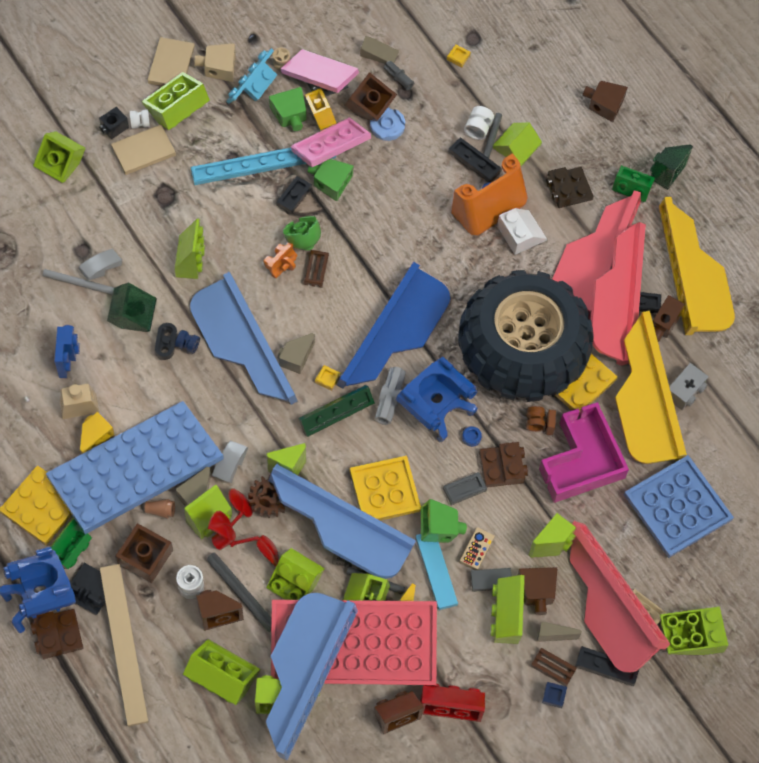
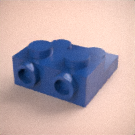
(66, 349)

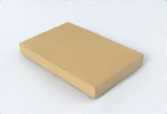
(170, 60)
(143, 149)

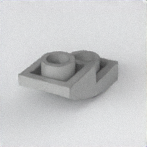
(96, 266)
(233, 456)

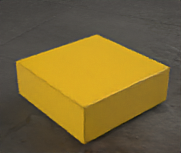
(458, 56)
(327, 377)

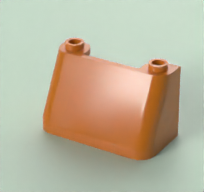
(481, 209)

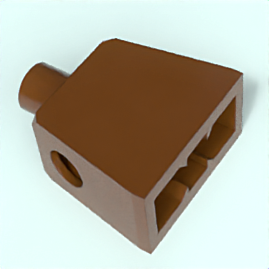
(606, 99)
(667, 317)
(539, 587)

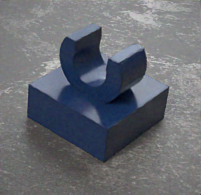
(554, 695)

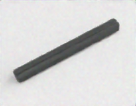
(240, 590)

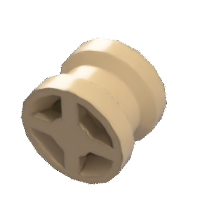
(280, 53)

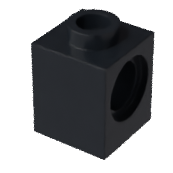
(113, 116)

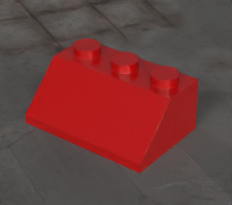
(453, 702)

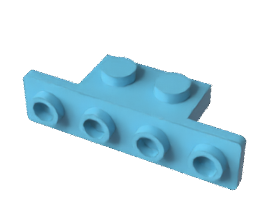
(257, 79)

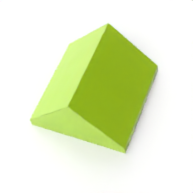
(520, 140)
(290, 458)

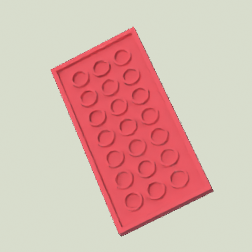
(383, 646)

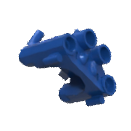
(434, 380)
(35, 571)

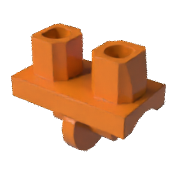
(282, 261)

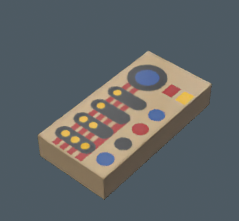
(477, 549)

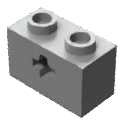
(691, 378)

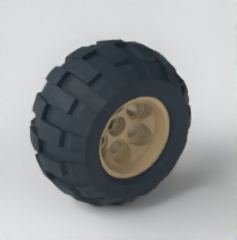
(520, 365)

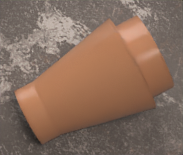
(162, 508)

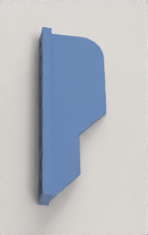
(237, 337)
(344, 527)
(304, 661)

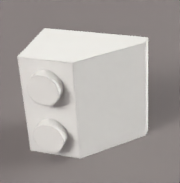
(520, 230)

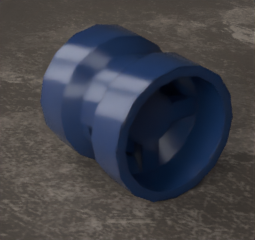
(187, 341)

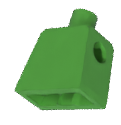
(289, 108)
(332, 177)
(440, 522)

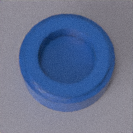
(471, 436)

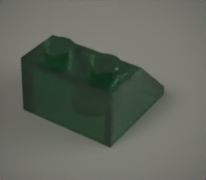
(670, 164)
(131, 308)

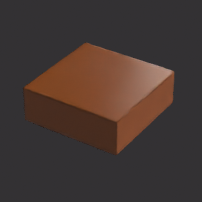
(550, 422)

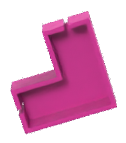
(592, 458)

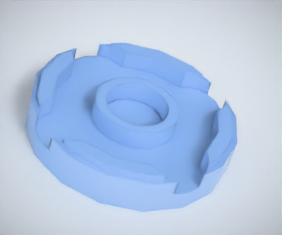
(389, 126)

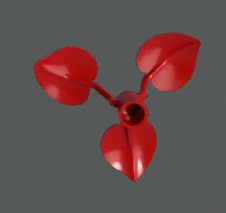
(226, 535)

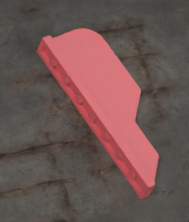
(593, 255)
(618, 295)
(612, 607)

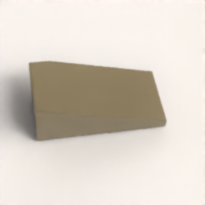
(378, 51)
(556, 632)

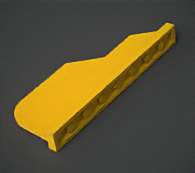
(697, 276)
(646, 400)

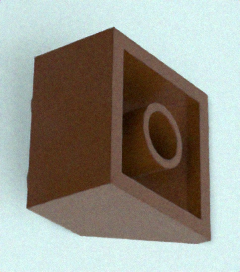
(370, 98)
(218, 609)
(398, 711)

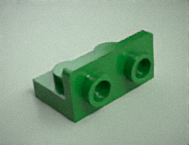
(630, 180)

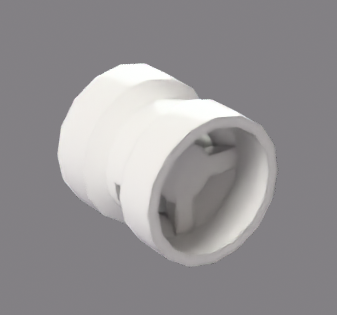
(135, 119)

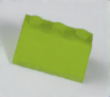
(176, 100)
(508, 609)
(221, 671)

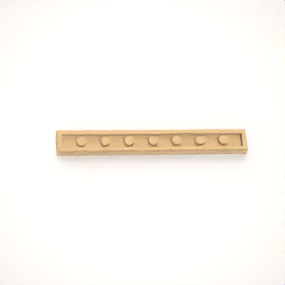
(123, 645)

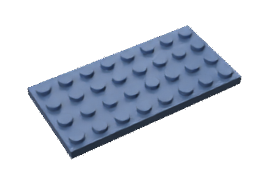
(134, 467)

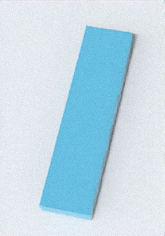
(437, 573)

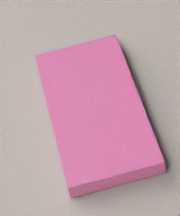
(319, 71)
(330, 142)

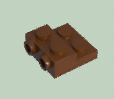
(503, 465)
(57, 633)

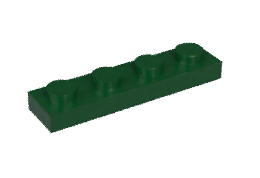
(336, 410)

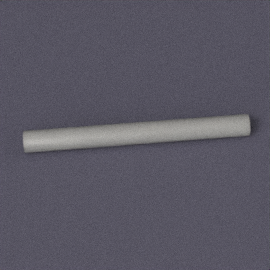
(78, 281)

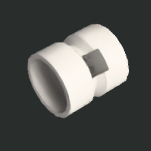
(479, 123)
(190, 581)

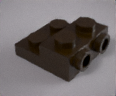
(568, 186)

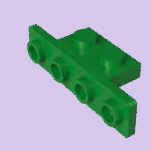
(70, 544)

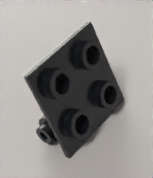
(88, 589)

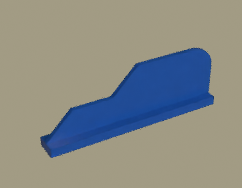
(401, 325)

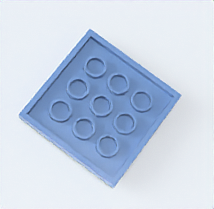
(678, 506)

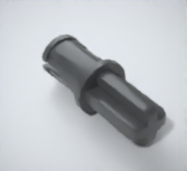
(399, 75)

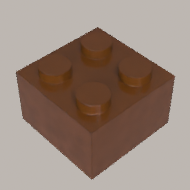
(144, 553)

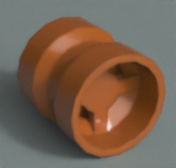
(535, 418)

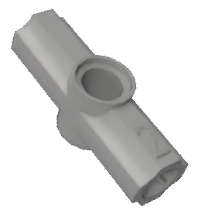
(388, 395)

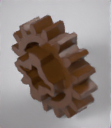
(263, 502)

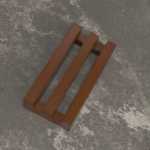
(314, 281)
(542, 652)

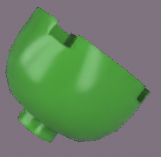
(303, 233)

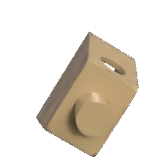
(218, 61)
(78, 401)

